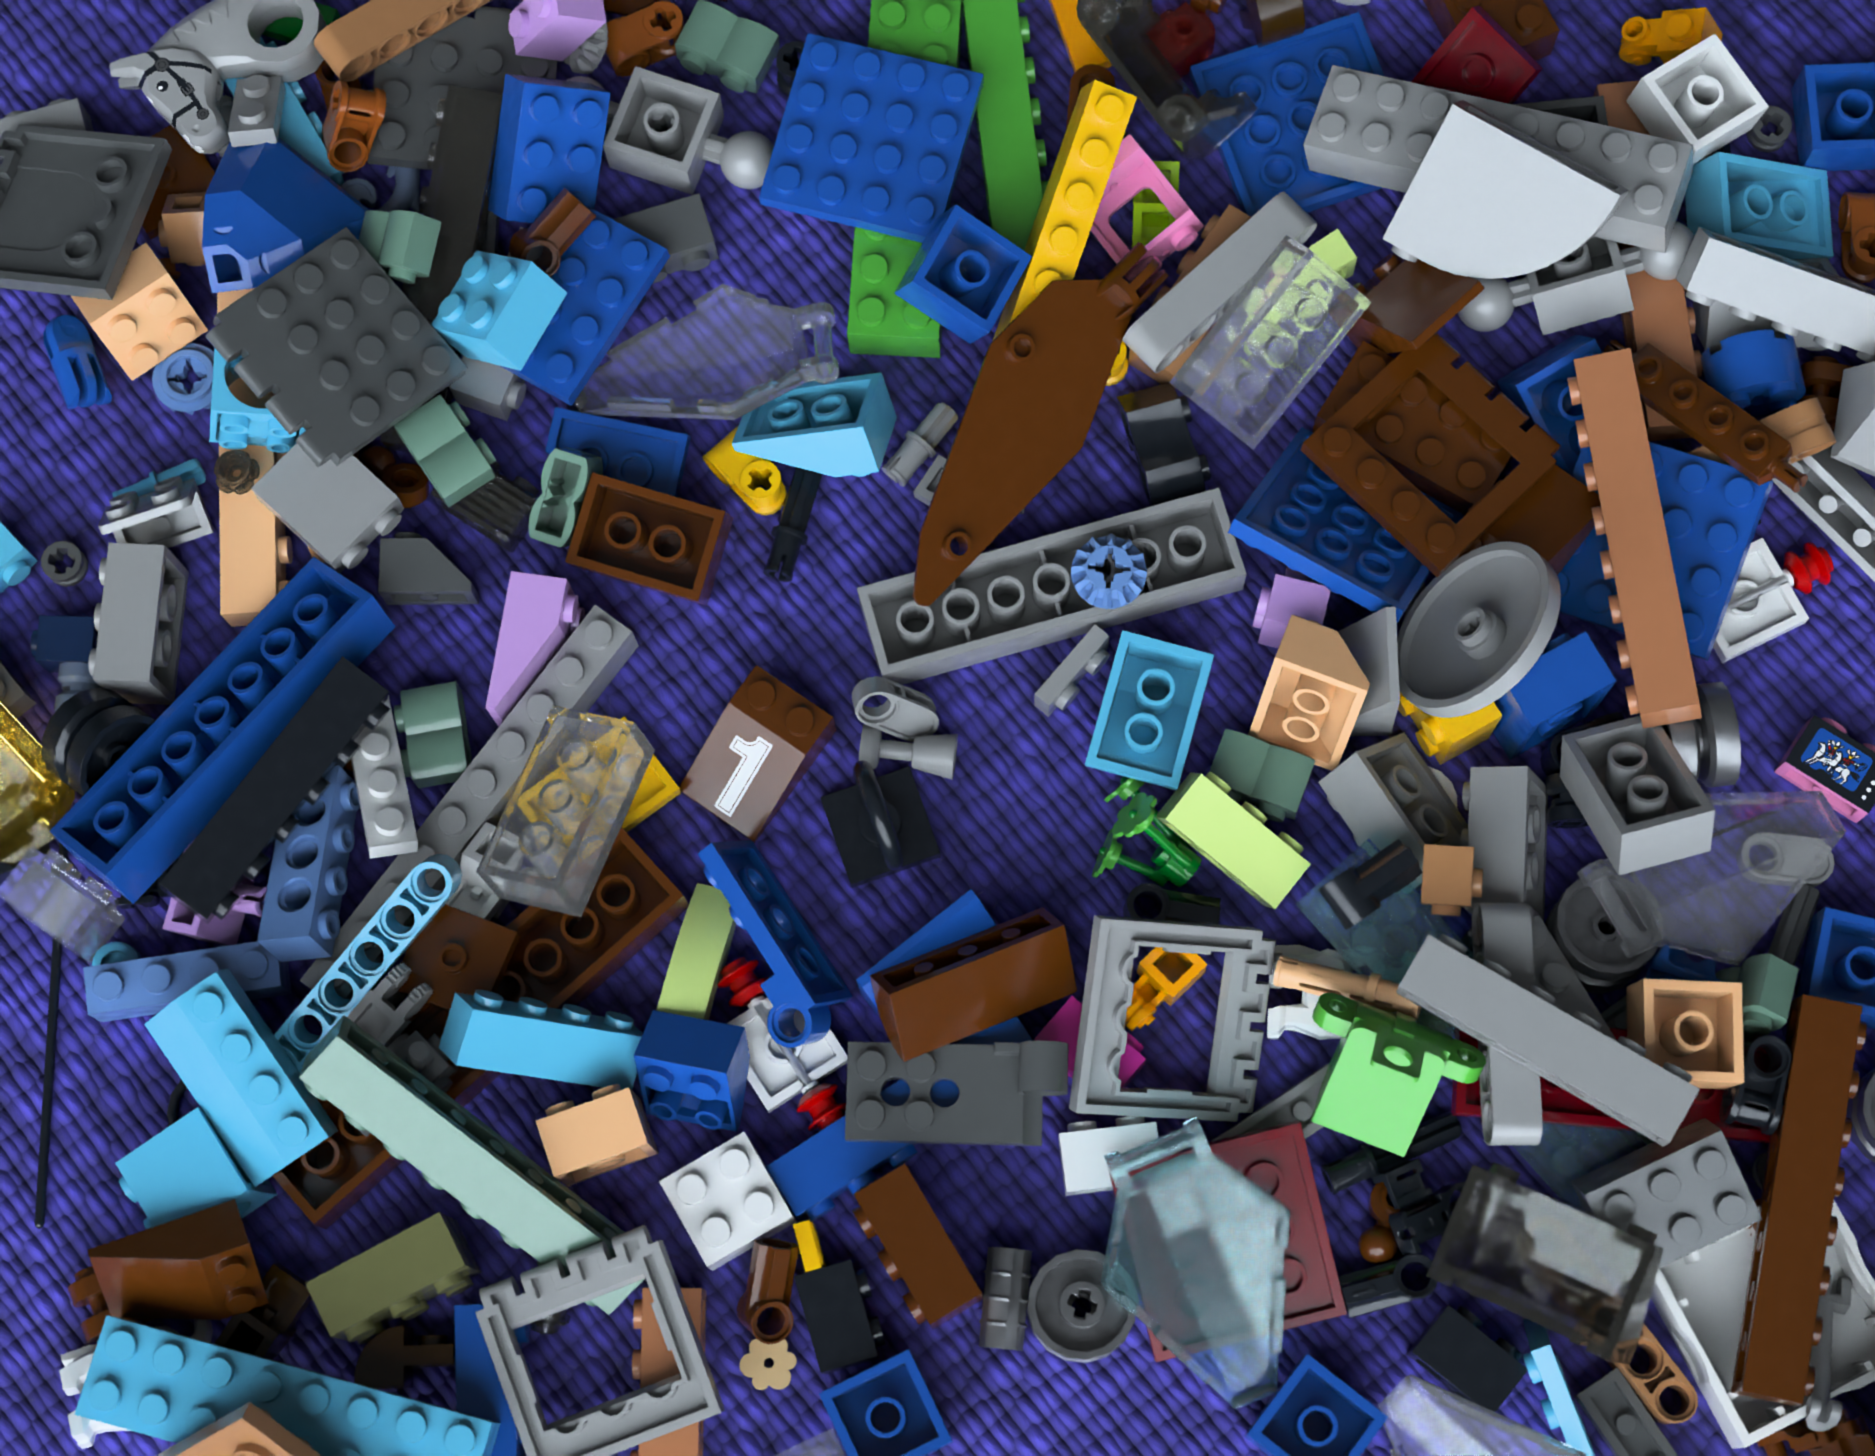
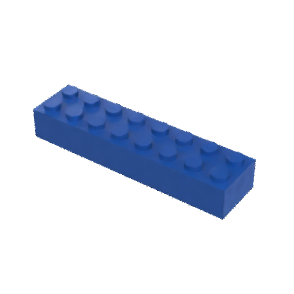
(218, 729)

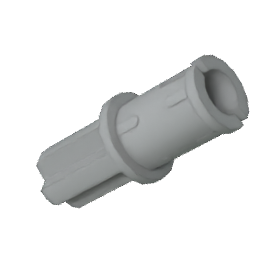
(920, 444)

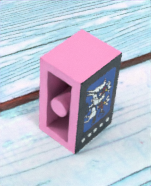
(1832, 763)

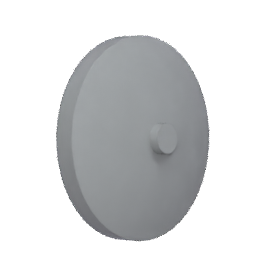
(1477, 629)

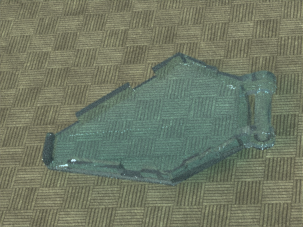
(1200, 1261)

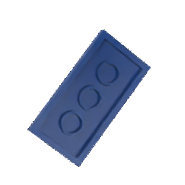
(604, 282)

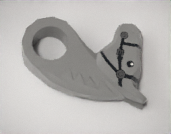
(215, 43)

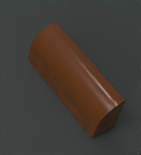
(974, 983)

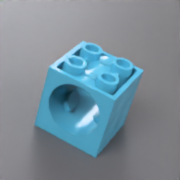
(237, 424)
(187, 1172)

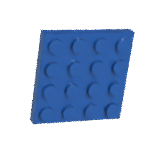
(1286, 86)
(871, 138)
(1709, 529)
(1328, 536)

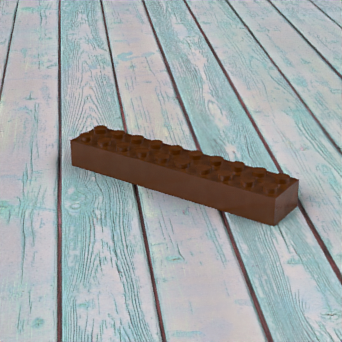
(554, 962)

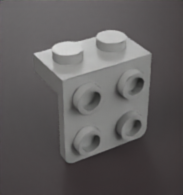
(162, 517)

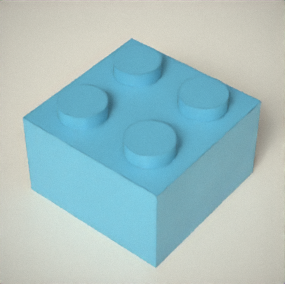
(498, 309)

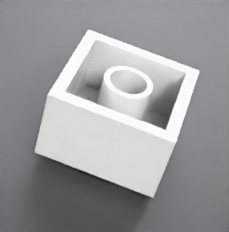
(1698, 99)
(727, 1201)

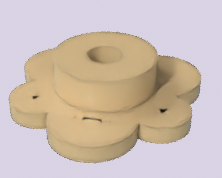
(754, 1366)

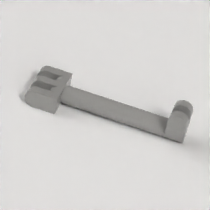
(1820, 1410)

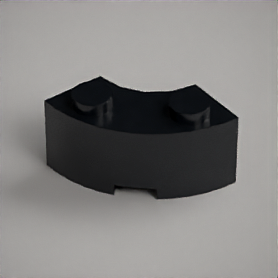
(1162, 444)

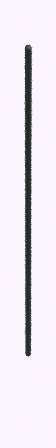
(48, 1076)

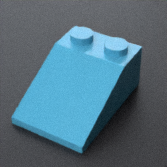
(1762, 204)
(823, 427)
(1149, 710)

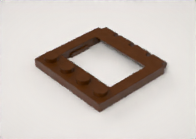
(1390, 495)

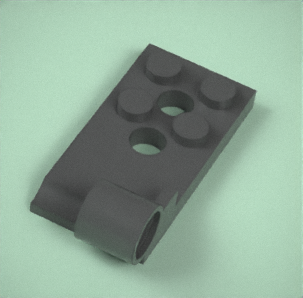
(996, 1102)

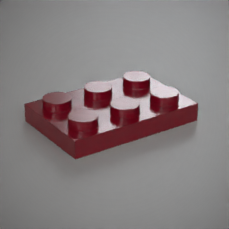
(1480, 61)

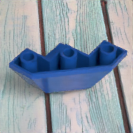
(269, 212)

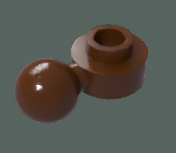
(403, 479)
(1378, 1242)

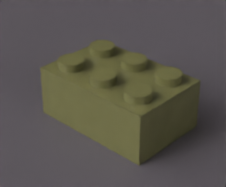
(394, 1279)

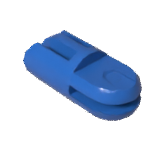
(75, 363)

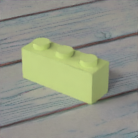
(1234, 838)

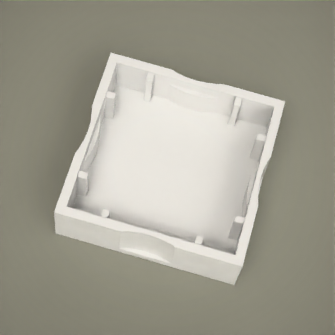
(1704, 1308)

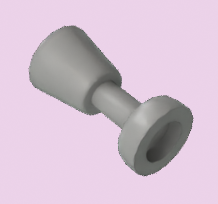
(927, 753)

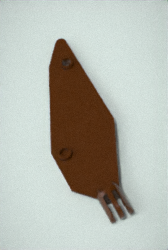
(1027, 413)

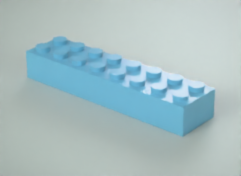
(181, 1384)

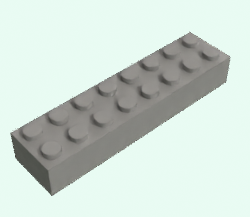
(1383, 127)
(1027, 597)

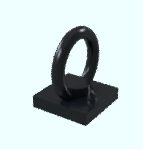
(879, 824)

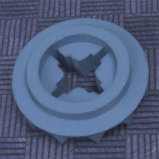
(175, 368)
(1125, 585)

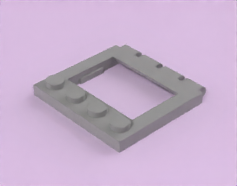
(1110, 993)
(628, 1418)

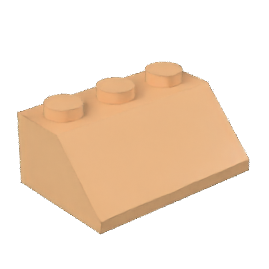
(1311, 694)

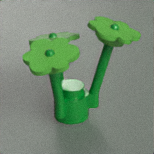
(1173, 855)

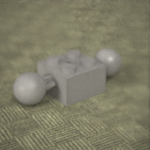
(671, 129)
(1577, 288)

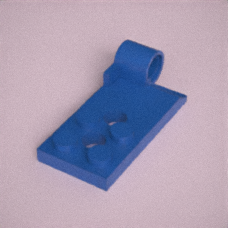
(801, 969)

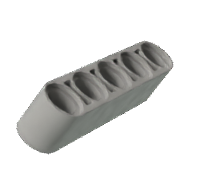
(1215, 283)
(1507, 1089)

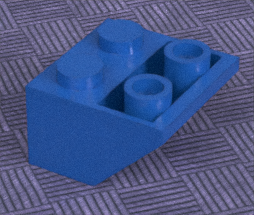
(693, 1070)

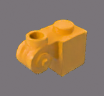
(1666, 35)
(1162, 978)

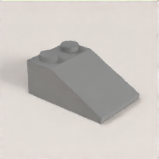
(1376, 652)

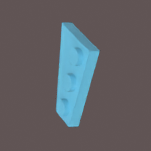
(1559, 1407)

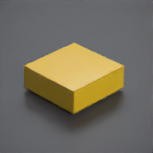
(809, 1245)

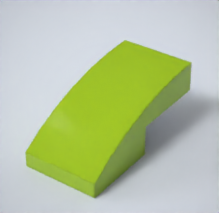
(1149, 213)

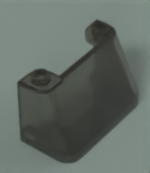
(1188, 123)
(1549, 1262)

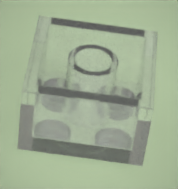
(55, 900)

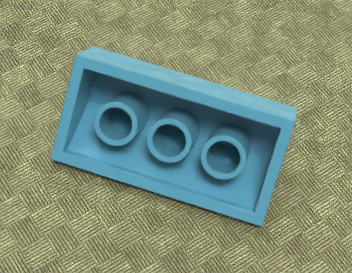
(240, 1076)

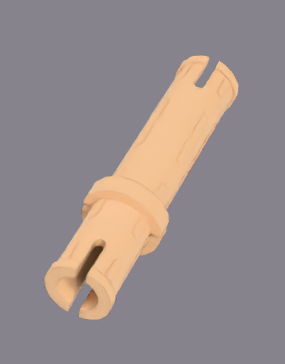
(1323, 979)

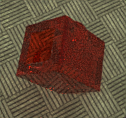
(1183, 37)

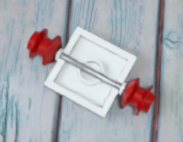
(1764, 597)
(781, 1071)

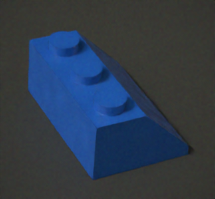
(956, 922)

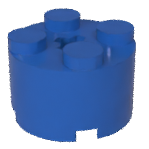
(1756, 371)

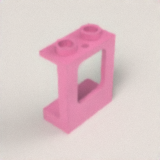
(1129, 176)

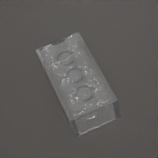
(1270, 341)
(566, 810)

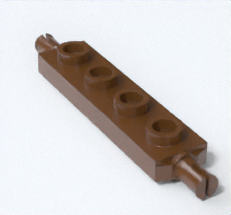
(1712, 419)

